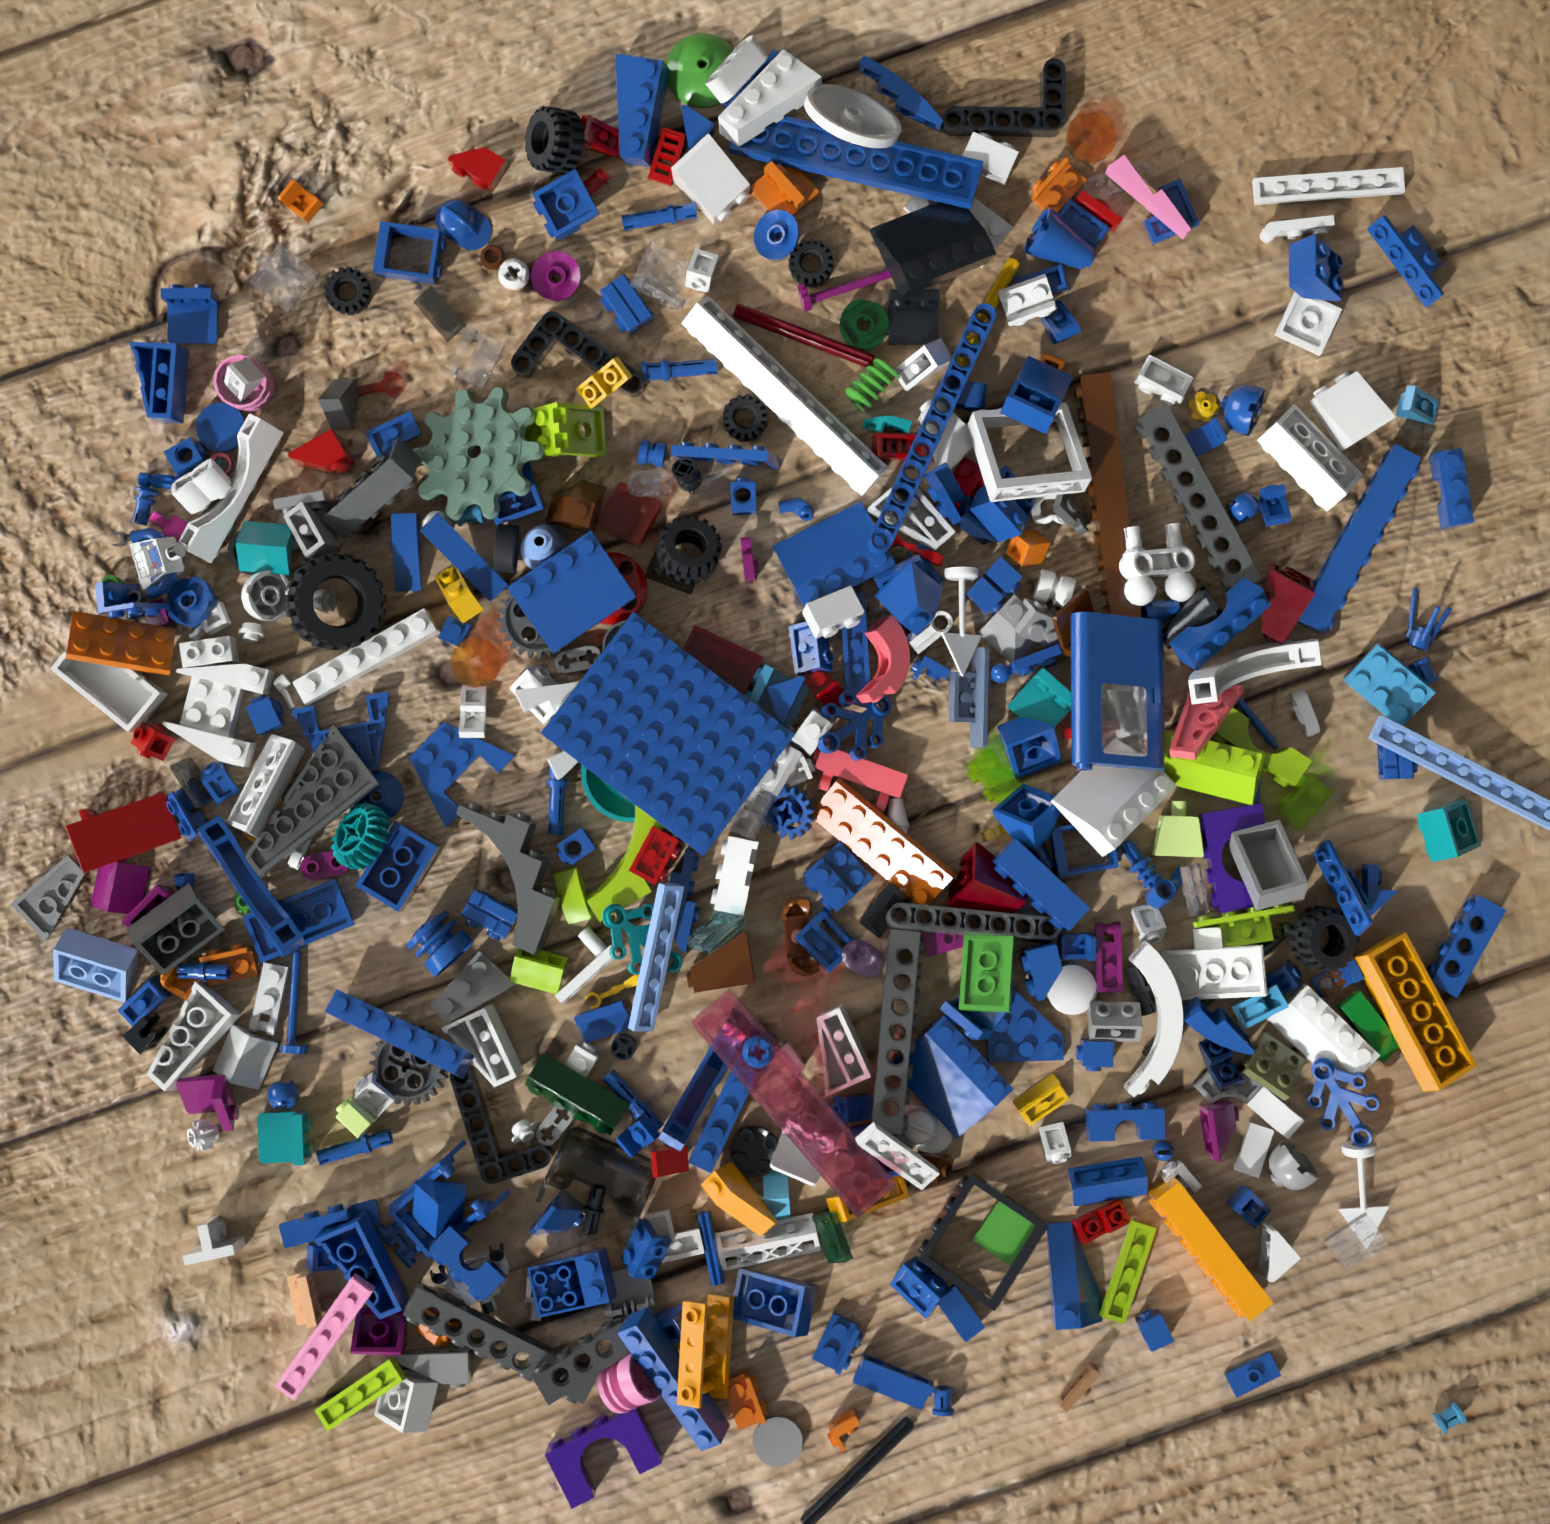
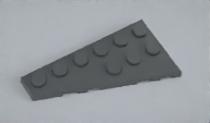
(320, 794)

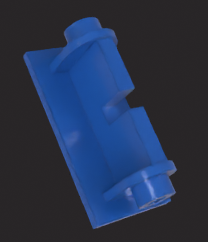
(180, 807)

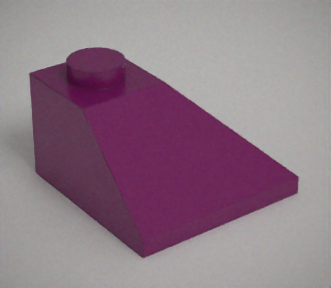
(1218, 1126)

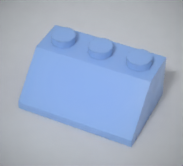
(95, 964)

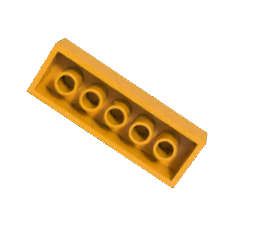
(1415, 1012)
(1213, 1252)

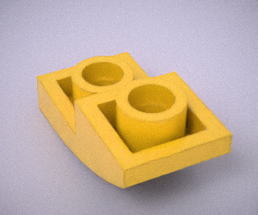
(604, 382)

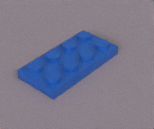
(314, 912)

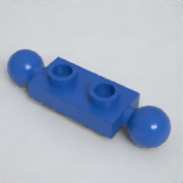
(1001, 672)

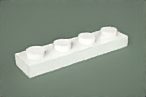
(897, 1156)

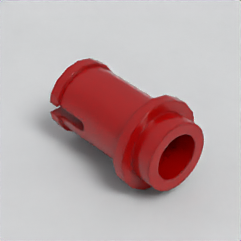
(596, 180)

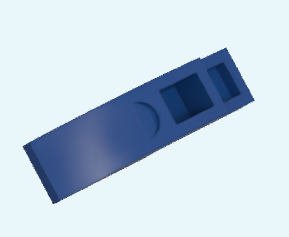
(688, 911)

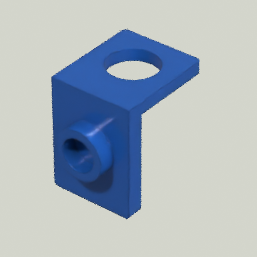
(1206, 437)

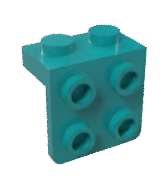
(284, 1137)

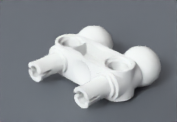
(1141, 564)

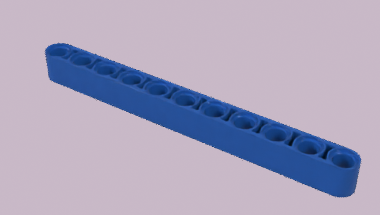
(937, 418)

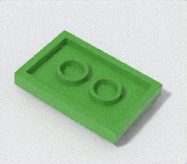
(987, 973)

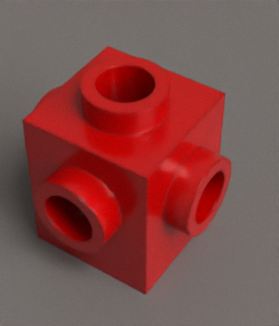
(152, 740)

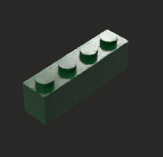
(576, 1094)

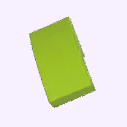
(572, 889)

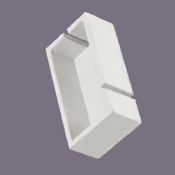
(114, 690)

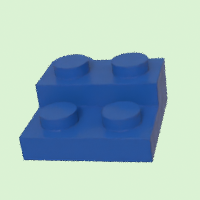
(565, 205)
(837, 877)

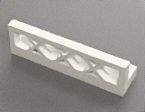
(786, 1232)

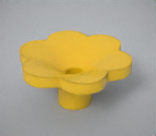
(1197, 407)

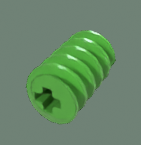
(870, 384)

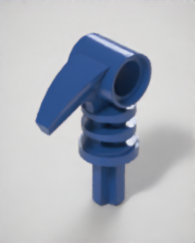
(1150, 878)

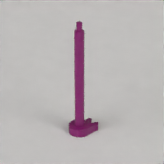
(807, 300)

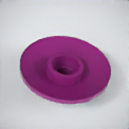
(550, 265)

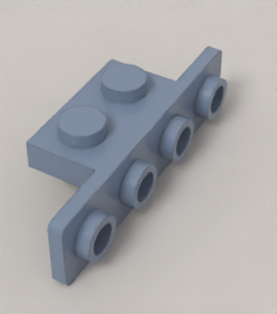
(970, 698)

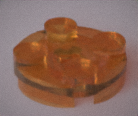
(1088, 123)
(462, 667)

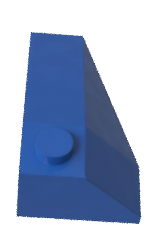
(1072, 1285)

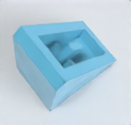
(776, 1194)

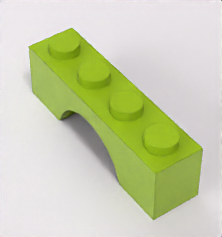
(1285, 765)

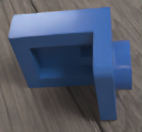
(1274, 505)
(1077, 946)
(854, 1107)

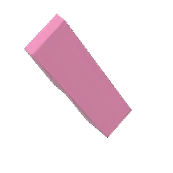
(1158, 204)

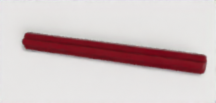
(803, 335)

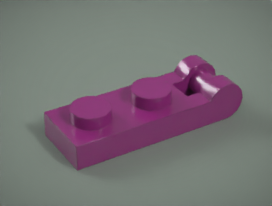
(1109, 958)

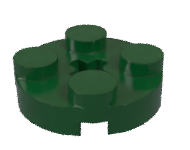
(867, 311)

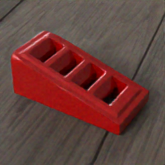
(674, 136)
(877, 446)

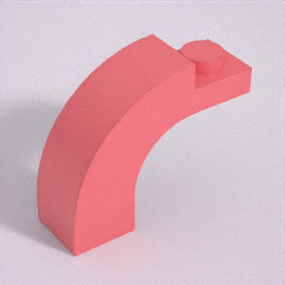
(893, 659)

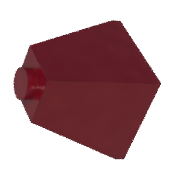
(1289, 596)
(981, 886)

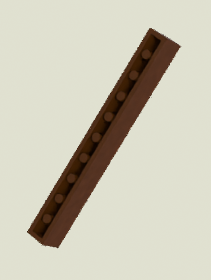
(1105, 487)

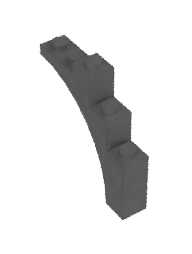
(535, 903)

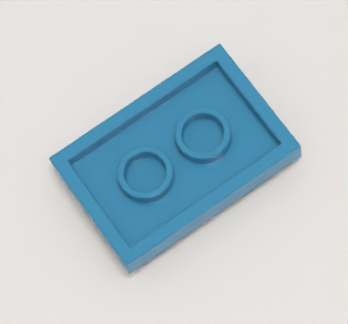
(1389, 685)

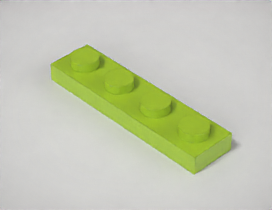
(1127, 1271)
(360, 1394)

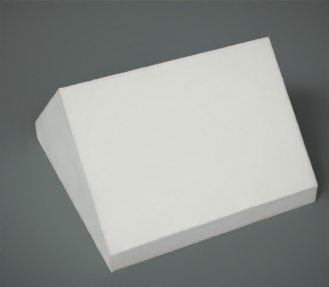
(245, 1057)
(1275, 1254)

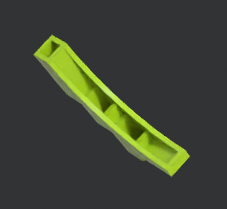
(622, 885)

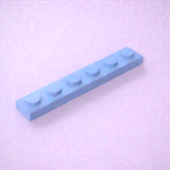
(656, 957)

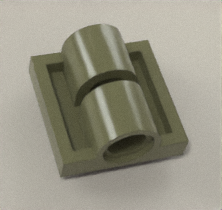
(1274, 1066)

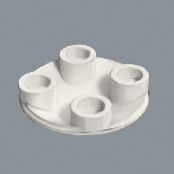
(1073, 990)

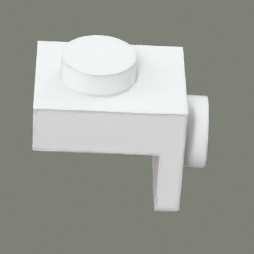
(801, 771)

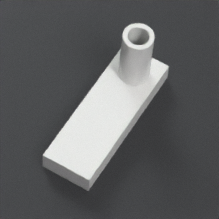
(603, 958)

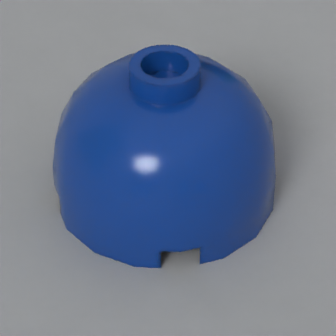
(1242, 408)

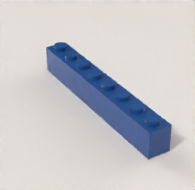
(1358, 537)

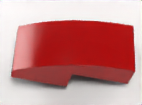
(1101, 1221)

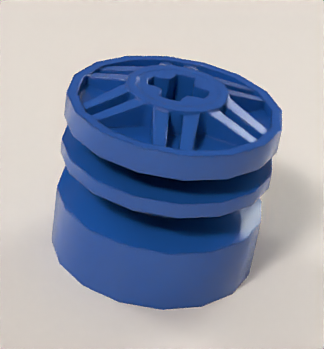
(439, 943)

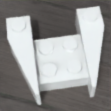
(214, 709)

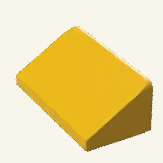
(1041, 1099)

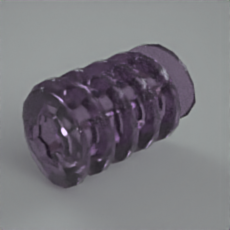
(863, 958)

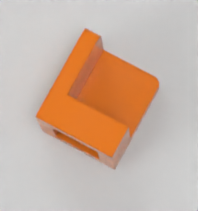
(1028, 548)

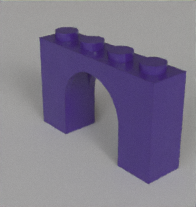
(1216, 830)
(567, 1460)

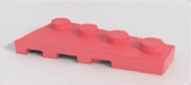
(1200, 722)

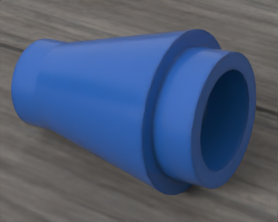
(1160, 609)

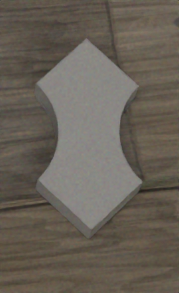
(1210, 1091)

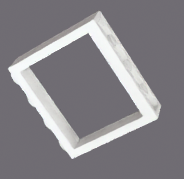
(1027, 486)

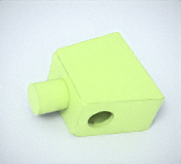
(1178, 834)

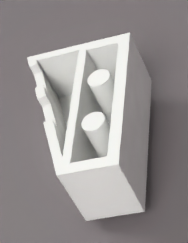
(921, 521)
(734, 875)
(487, 1040)

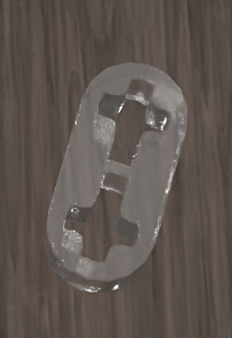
(651, 483)

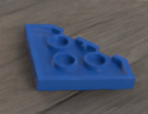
(1024, 1036)

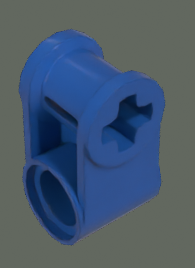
(972, 395)

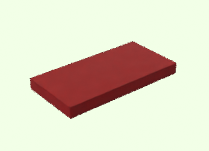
(123, 832)

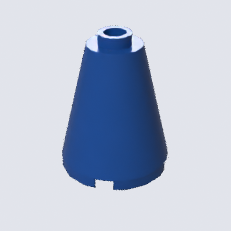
(1059, 242)

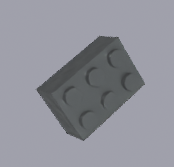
(175, 929)

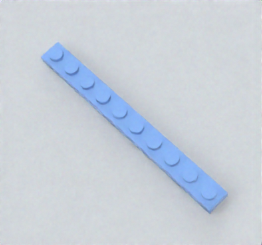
(1461, 771)

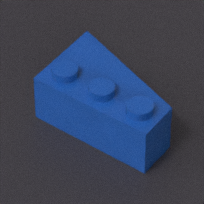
(163, 379)

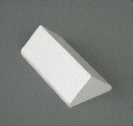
(266, 785)

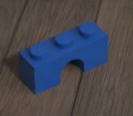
(1455, 502)
(1102, 1120)
(449, 1251)

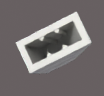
(955, 440)

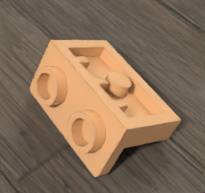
(305, 1299)

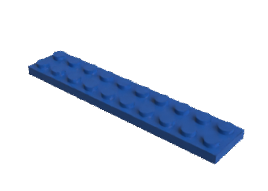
(895, 168)

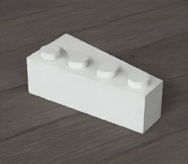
(768, 98)
(198, 1028)

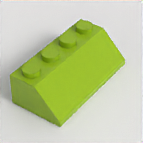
(1217, 770)

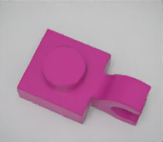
(172, 527)

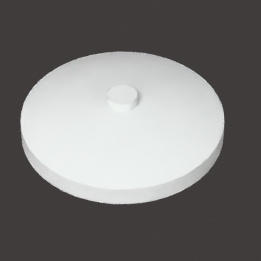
(852, 116)

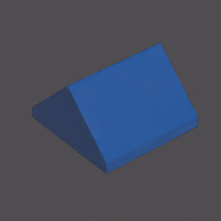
(438, 1205)

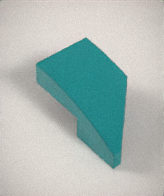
(877, 424)

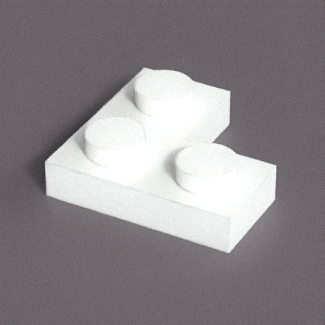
(683, 1244)

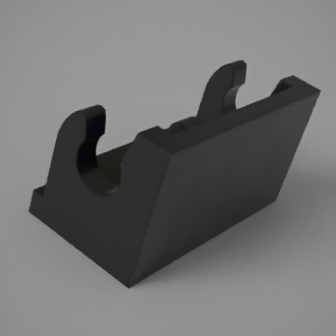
(874, 917)
(142, 1034)

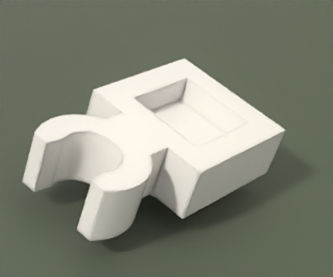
(215, 622)

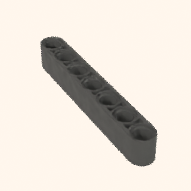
(960, 924)

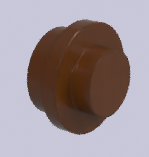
(492, 257)

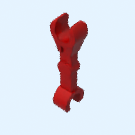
(930, 556)

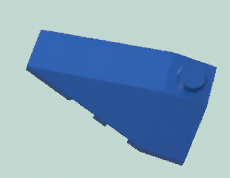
(559, 1215)

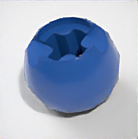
(1243, 507)
(767, 1056)
(283, 1094)

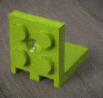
(562, 432)

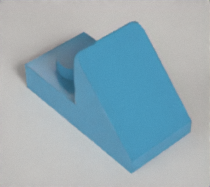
(1417, 405)
(1259, 1008)

